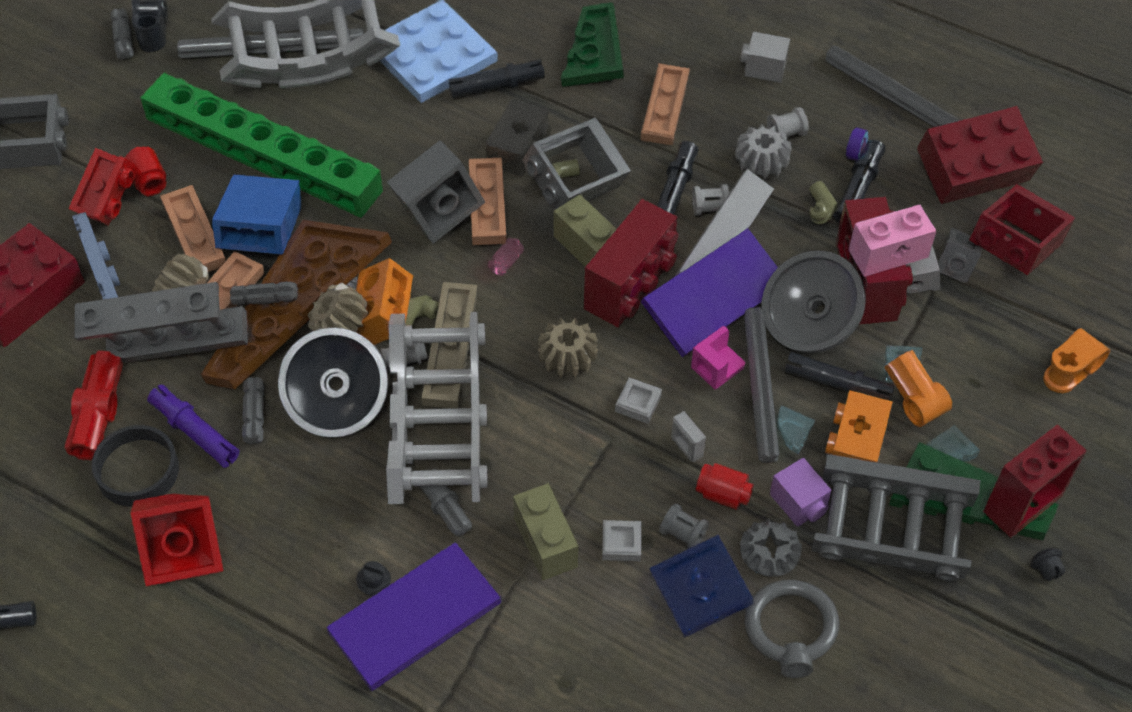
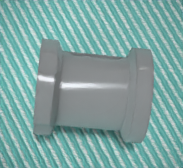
(791, 123)
(700, 195)

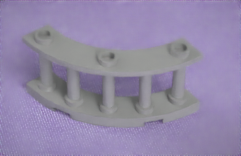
(313, 67)
(404, 416)

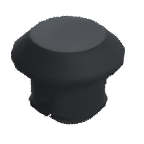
(1048, 563)
(373, 578)

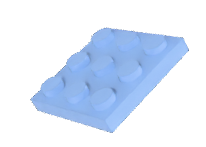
(436, 48)

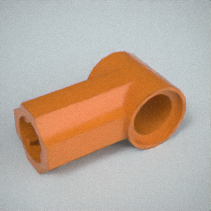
(921, 396)

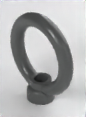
(794, 657)

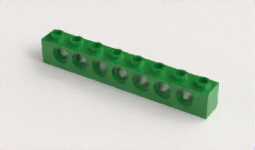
(262, 144)

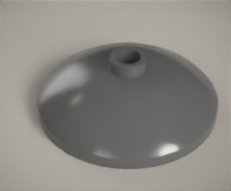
(800, 288)

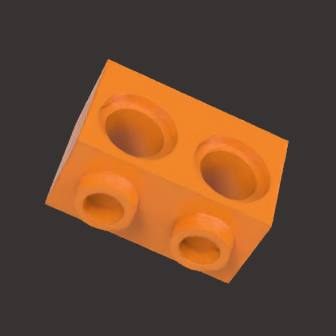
(387, 292)

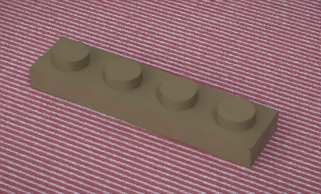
(453, 312)

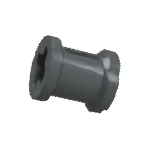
(683, 526)

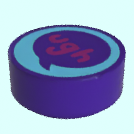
(856, 143)

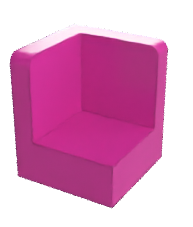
(716, 360)

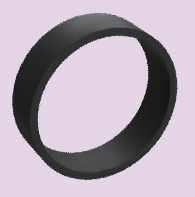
(124, 436)

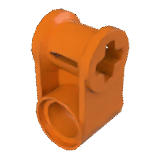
(1074, 361)

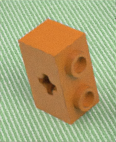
(861, 427)

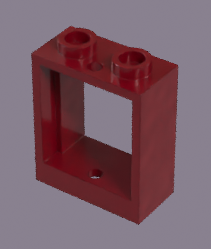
(1019, 208)
(1036, 476)

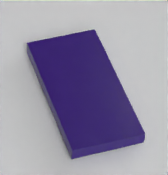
(711, 292)
(413, 616)

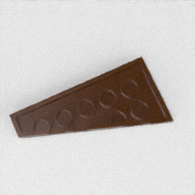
(312, 259)

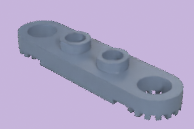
(97, 256)

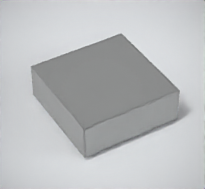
(638, 400)
(688, 437)
(621, 540)

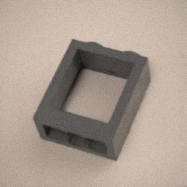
(591, 140)
(34, 151)

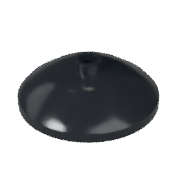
(307, 379)

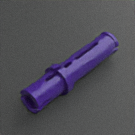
(183, 417)

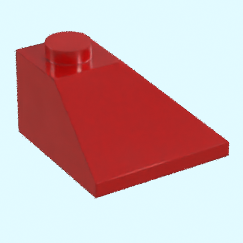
(175, 537)

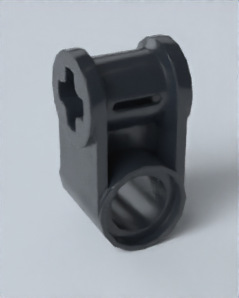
(149, 23)

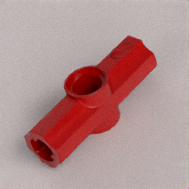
(94, 405)

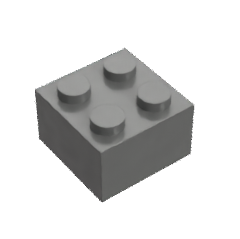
(436, 191)

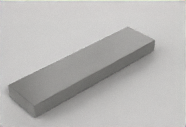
(732, 217)

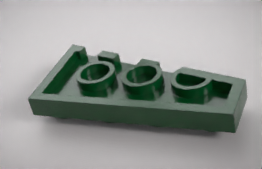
(933, 460)

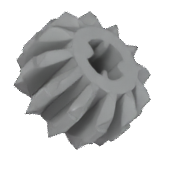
(763, 151)

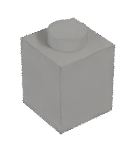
(765, 56)

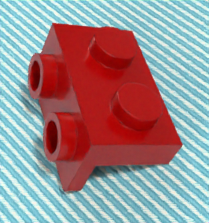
(103, 186)

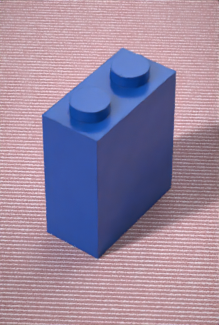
(257, 214)

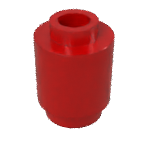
(149, 173)
(724, 486)

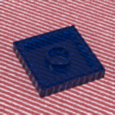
(701, 586)

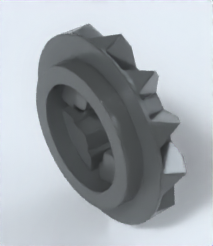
(758, 556)

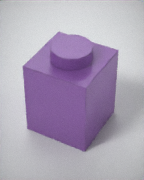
(800, 492)

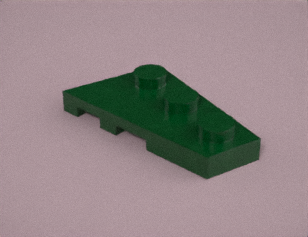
(595, 48)

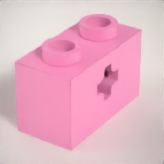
(892, 240)

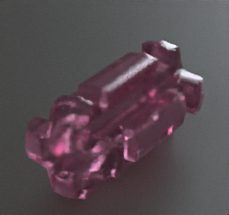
(505, 256)

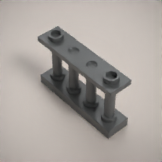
(162, 323)
(919, 488)

